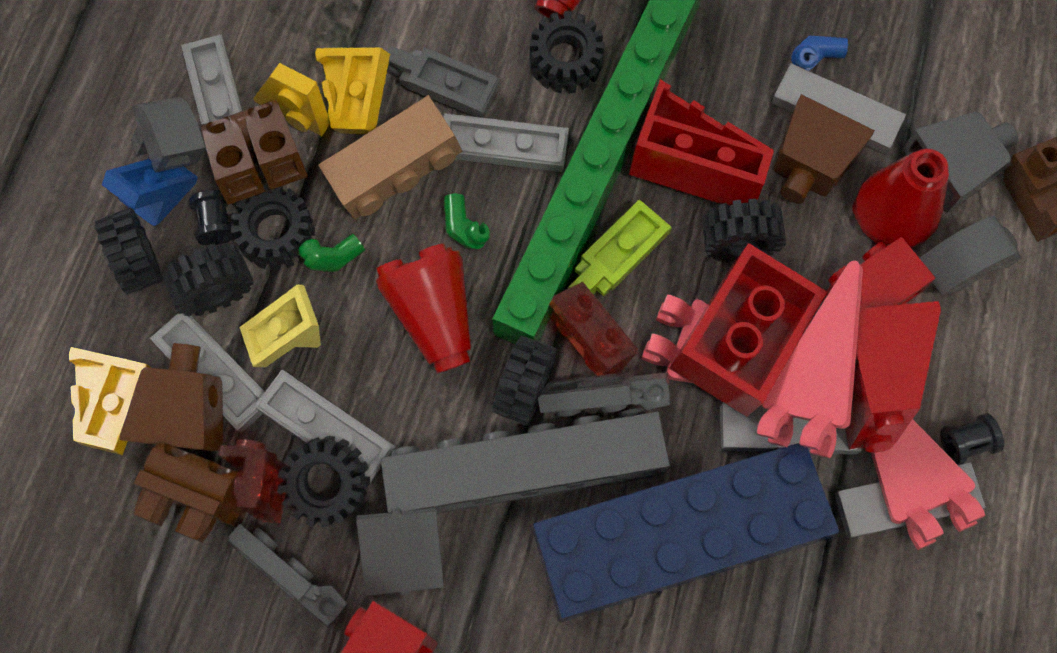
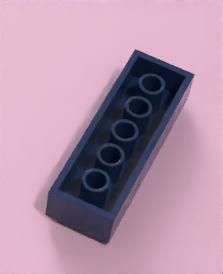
(683, 531)

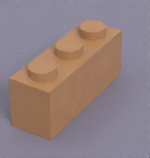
(391, 158)

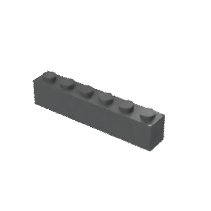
(526, 464)

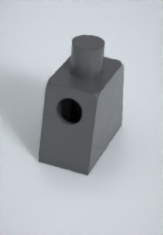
(972, 150)

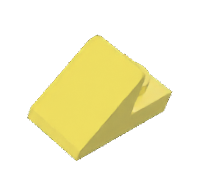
(281, 327)

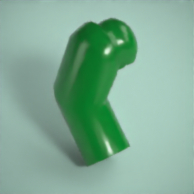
(461, 228)
(327, 258)

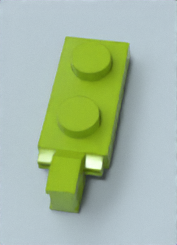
(621, 249)

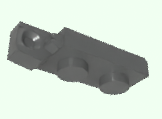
(444, 79)
(607, 392)
(290, 577)

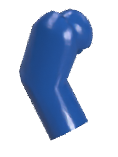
(815, 48)

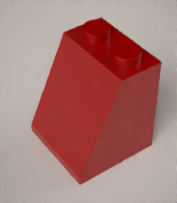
(890, 372)

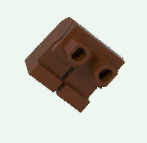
(249, 138)
(1034, 187)
(190, 482)

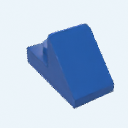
(148, 192)

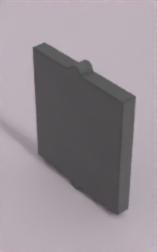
(400, 551)

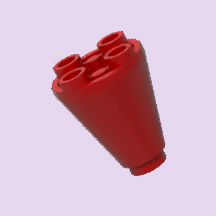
(904, 199)
(431, 304)

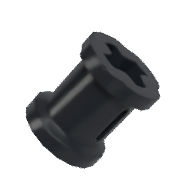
(211, 217)
(972, 438)

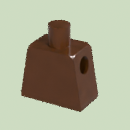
(817, 149)
(177, 404)

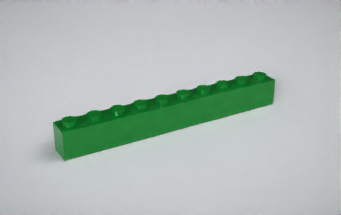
(592, 170)

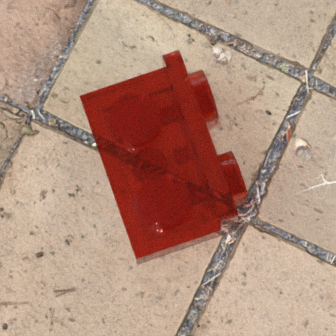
(592, 330)
(257, 480)

